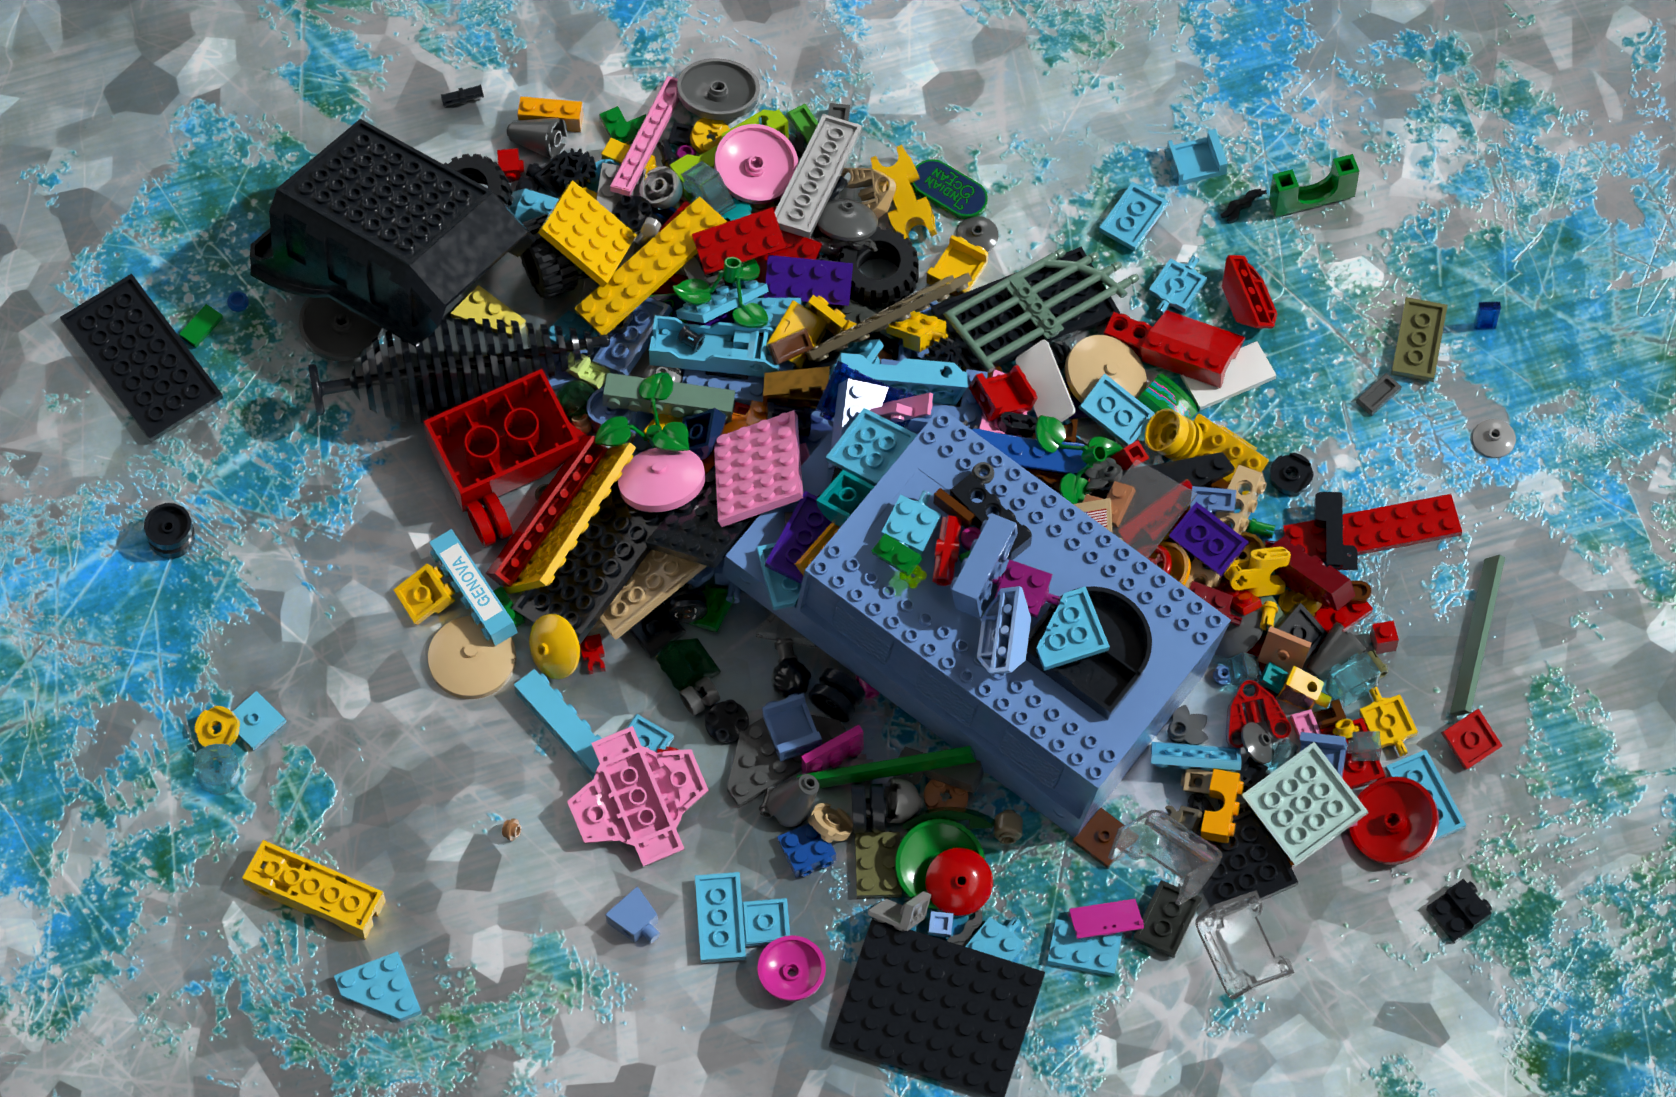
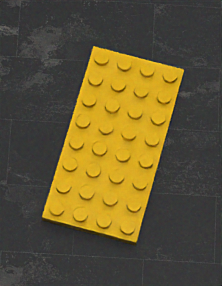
(573, 521)

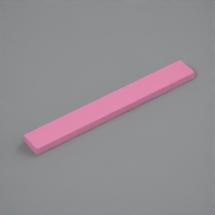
(646, 138)

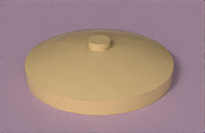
(1101, 356)
(468, 663)

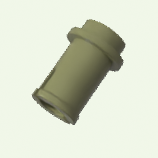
(1382, 667)

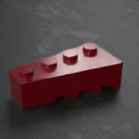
(1312, 578)

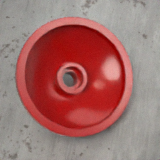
(944, 887)

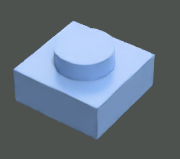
(940, 924)

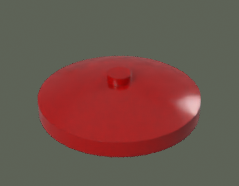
(1398, 821)

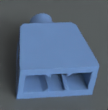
(634, 917)

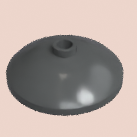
(847, 220)
(1240, 638)

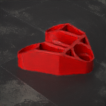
(1271, 712)

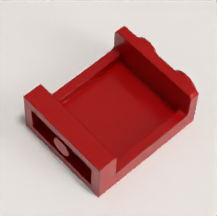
(1003, 393)

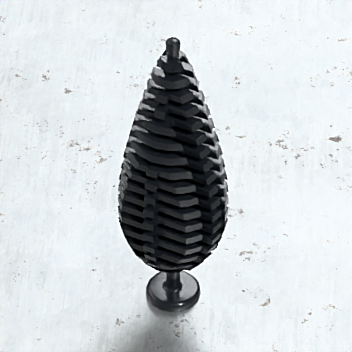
(453, 366)

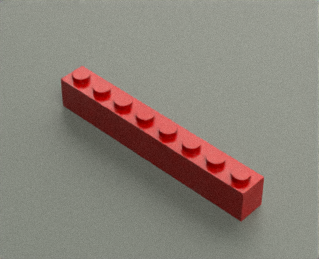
(546, 512)

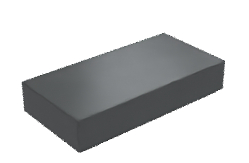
(1378, 394)

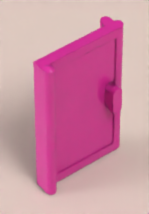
(1101, 918)

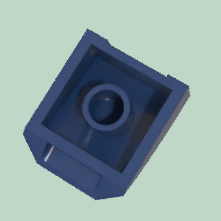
(704, 431)

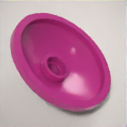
(788, 955)

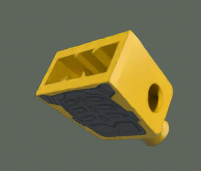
(1303, 690)

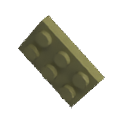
(877, 865)

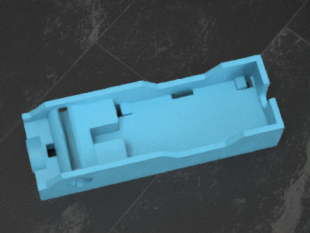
(718, 354)
(914, 376)

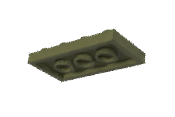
(1419, 339)

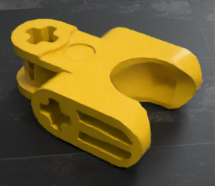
(1255, 573)

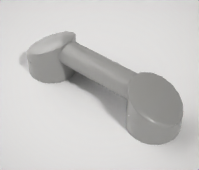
(649, 230)

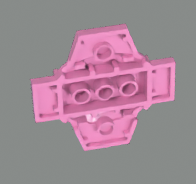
(638, 796)

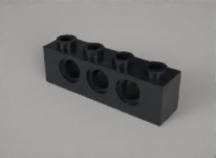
(974, 488)

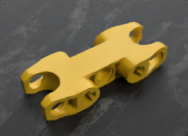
(909, 210)

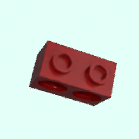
(1130, 329)

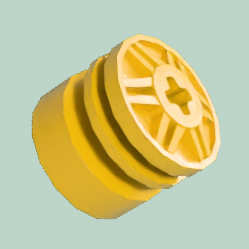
(1173, 435)

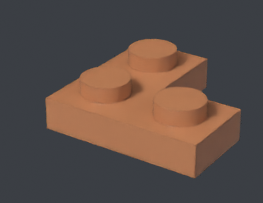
(1120, 497)

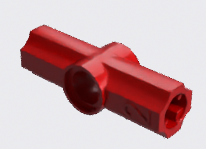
(947, 550)

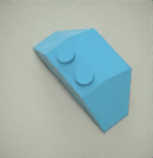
(531, 204)

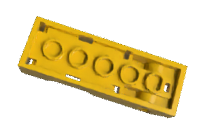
(313, 889)

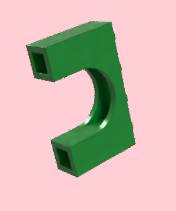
(1340, 184)

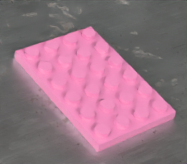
(758, 468)

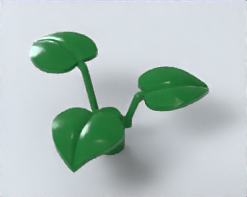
(698, 291)
(1051, 434)
(672, 437)

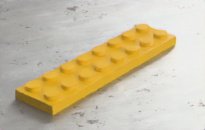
(648, 268)

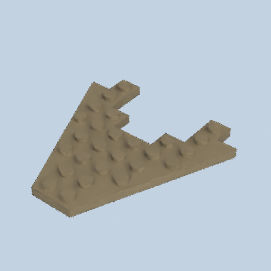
(895, 313)

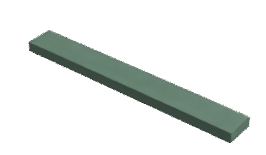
(1477, 635)

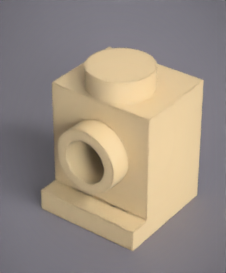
(1188, 781)

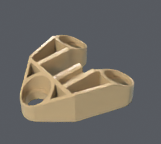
(867, 177)

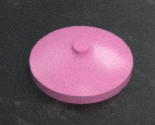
(755, 163)
(661, 480)

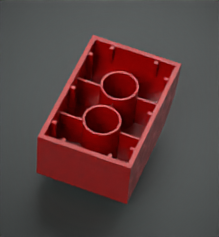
(501, 439)

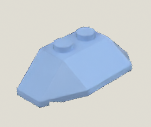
(1004, 632)

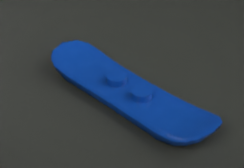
(1030, 454)

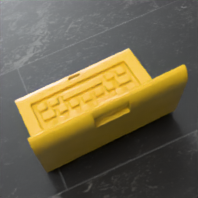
(794, 319)

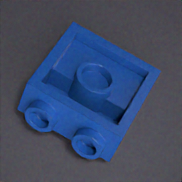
(806, 850)

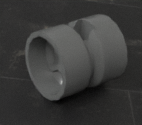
(693, 701)

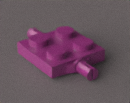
(1033, 582)

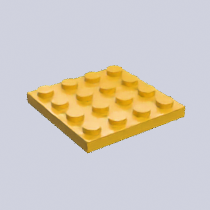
(587, 233)

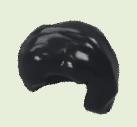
(790, 678)

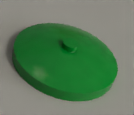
(924, 844)

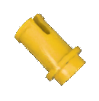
(1268, 610)

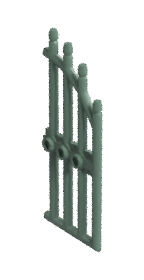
(1033, 306)

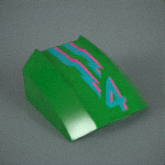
(1167, 395)

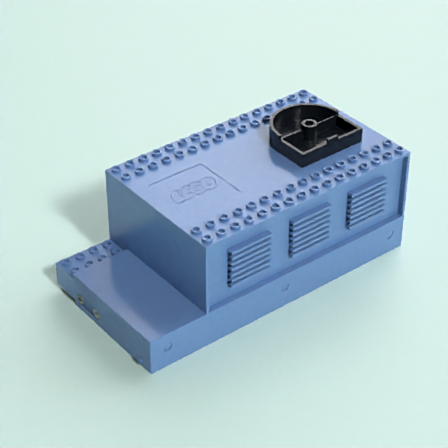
(1047, 734)

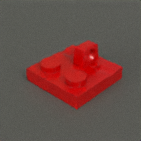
(1471, 739)

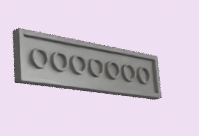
(816, 175)

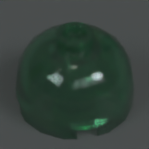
(574, 398)

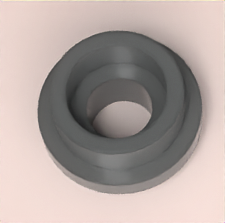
(983, 467)

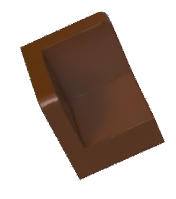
(1330, 716)

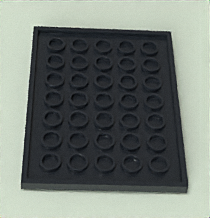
(937, 1009)

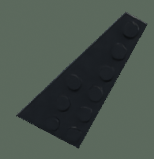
(1199, 470)

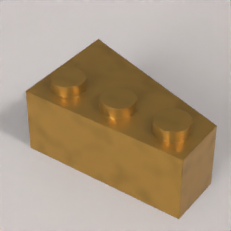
(796, 387)

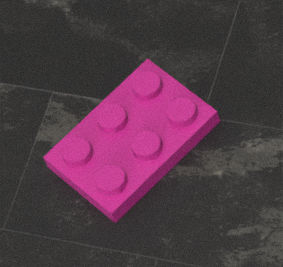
(834, 751)

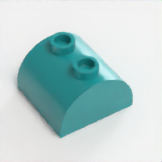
(843, 497)

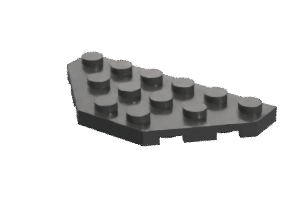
(757, 762)

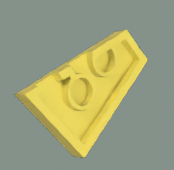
(484, 305)

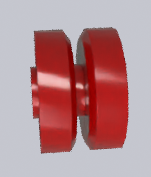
(491, 518)

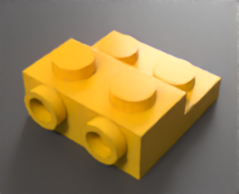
(425, 593)

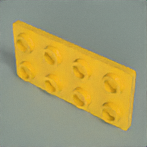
(1237, 450)

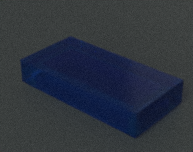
(1487, 315)

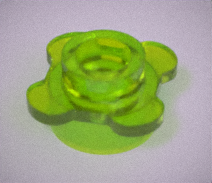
(913, 581)

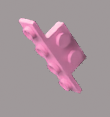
(906, 408)

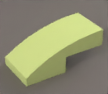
(587, 371)

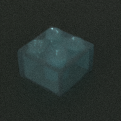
(708, 184)
(1352, 679)

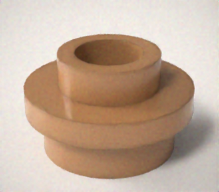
(511, 829)

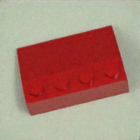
(1191, 348)

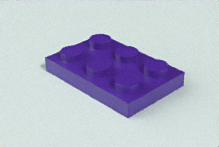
(1208, 539)

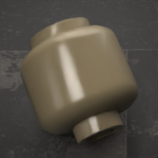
(1008, 827)

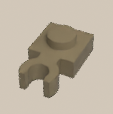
(1186, 816)

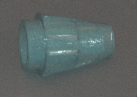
(1284, 751)

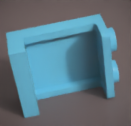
(1197, 159)

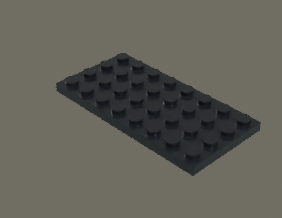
(1086, 320)
(141, 357)
(596, 566)

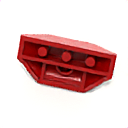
(1247, 294)

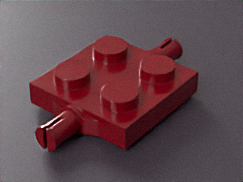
(1217, 599)

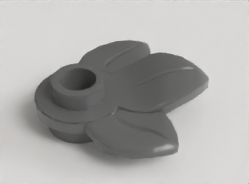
(1103, 473)
(1190, 725)

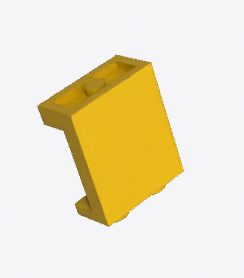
(957, 260)

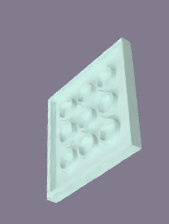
(1305, 804)

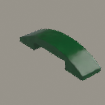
(976, 819)

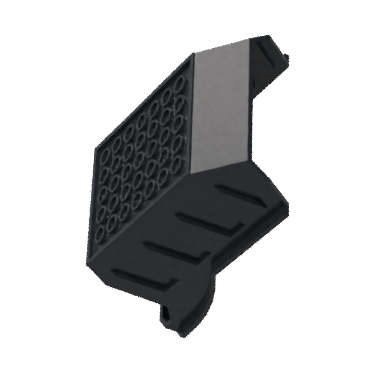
(383, 232)

